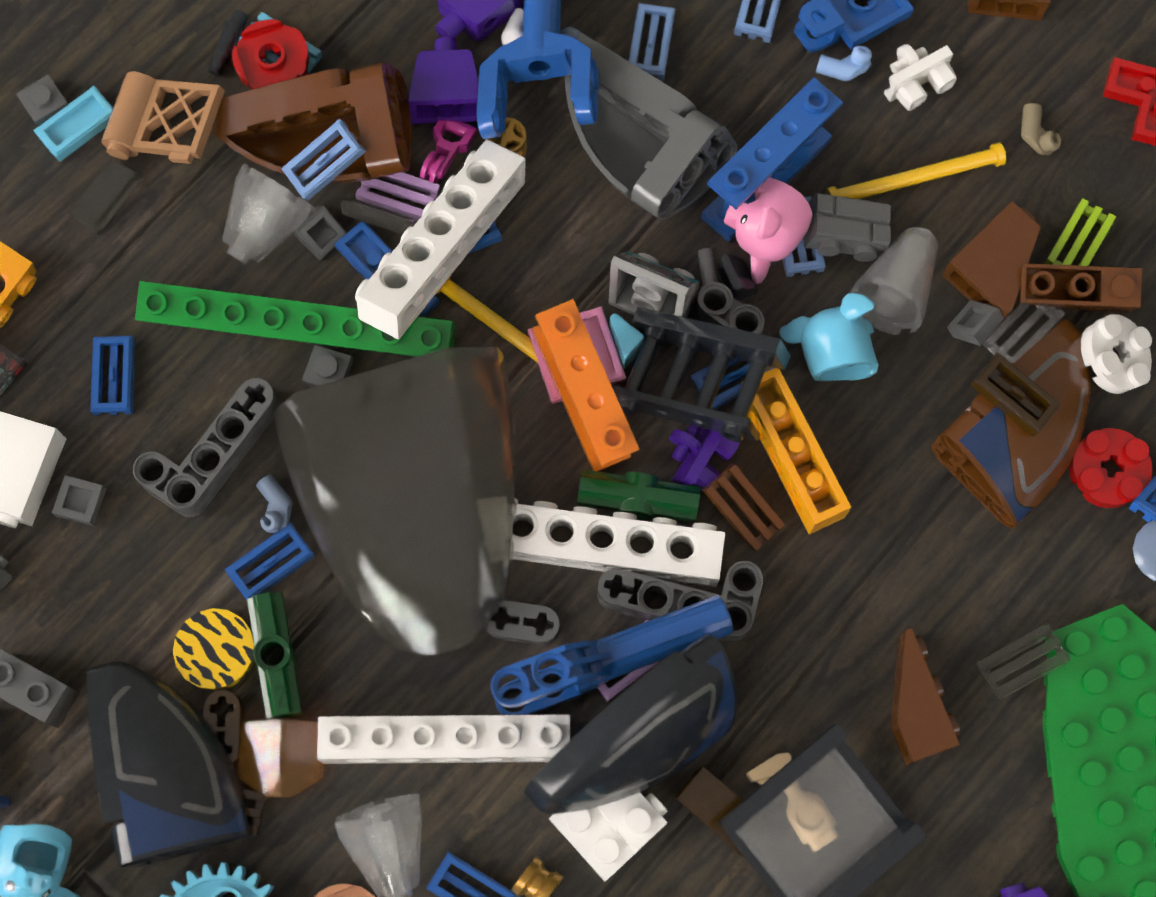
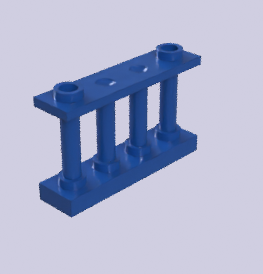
(774, 152)

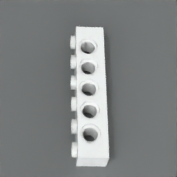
(440, 239)
(700, 568)
(441, 738)

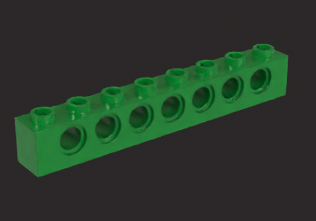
(285, 320)

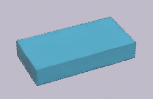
(75, 124)

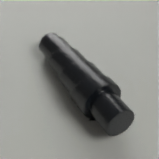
(228, 38)

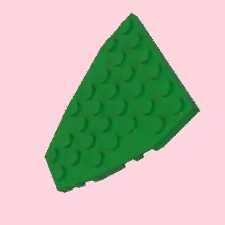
(1104, 754)

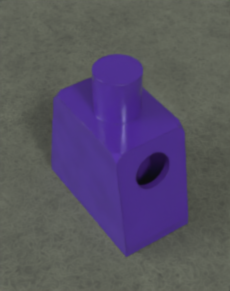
(474, 17)
(444, 85)

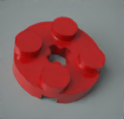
(264, 37)
(1129, 454)

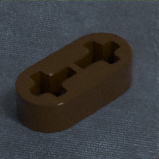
(232, 720)

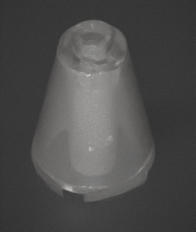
(900, 282)

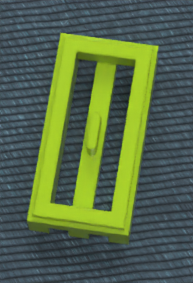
(1095, 215)

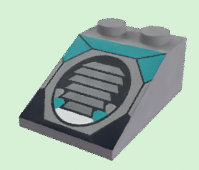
(648, 285)

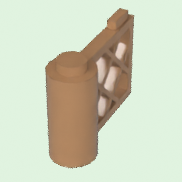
(140, 113)

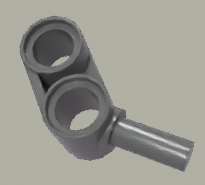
(732, 310)

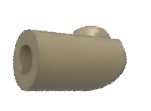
(1034, 135)

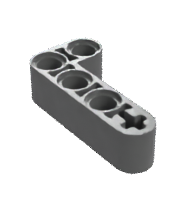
(212, 443)
(678, 595)

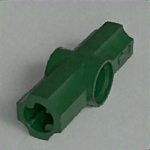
(639, 495)
(280, 681)

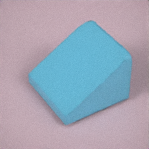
(626, 339)

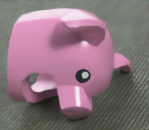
(770, 225)

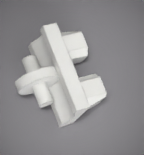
(916, 69)

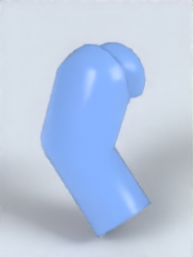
(847, 68)

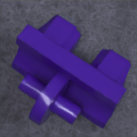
(699, 449)

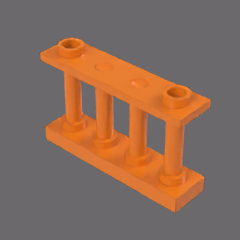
(583, 386)

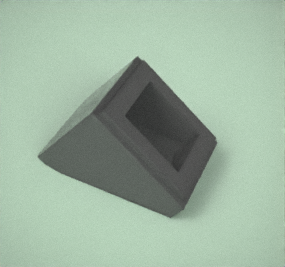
(320, 232)

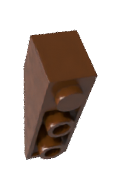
(1082, 287)
(917, 709)

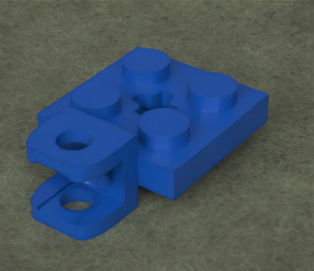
(844, 18)

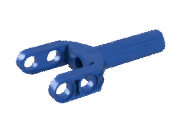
(537, 56)
(591, 663)

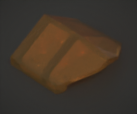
(279, 756)

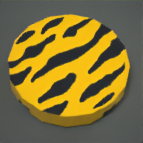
(214, 649)

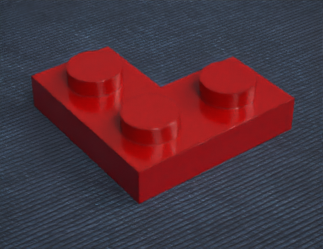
(1136, 86)

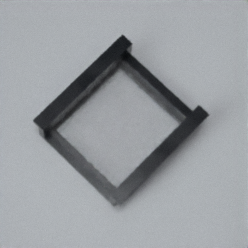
(821, 824)

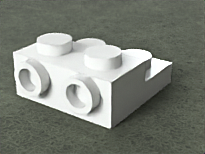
(612, 832)

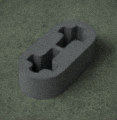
(523, 633)

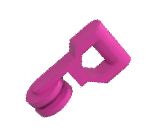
(437, 167)

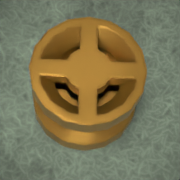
(515, 134)
(537, 881)

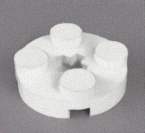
(1133, 349)

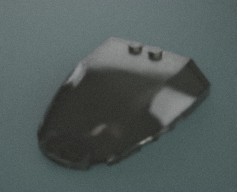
(411, 491)

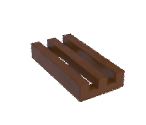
(739, 478)

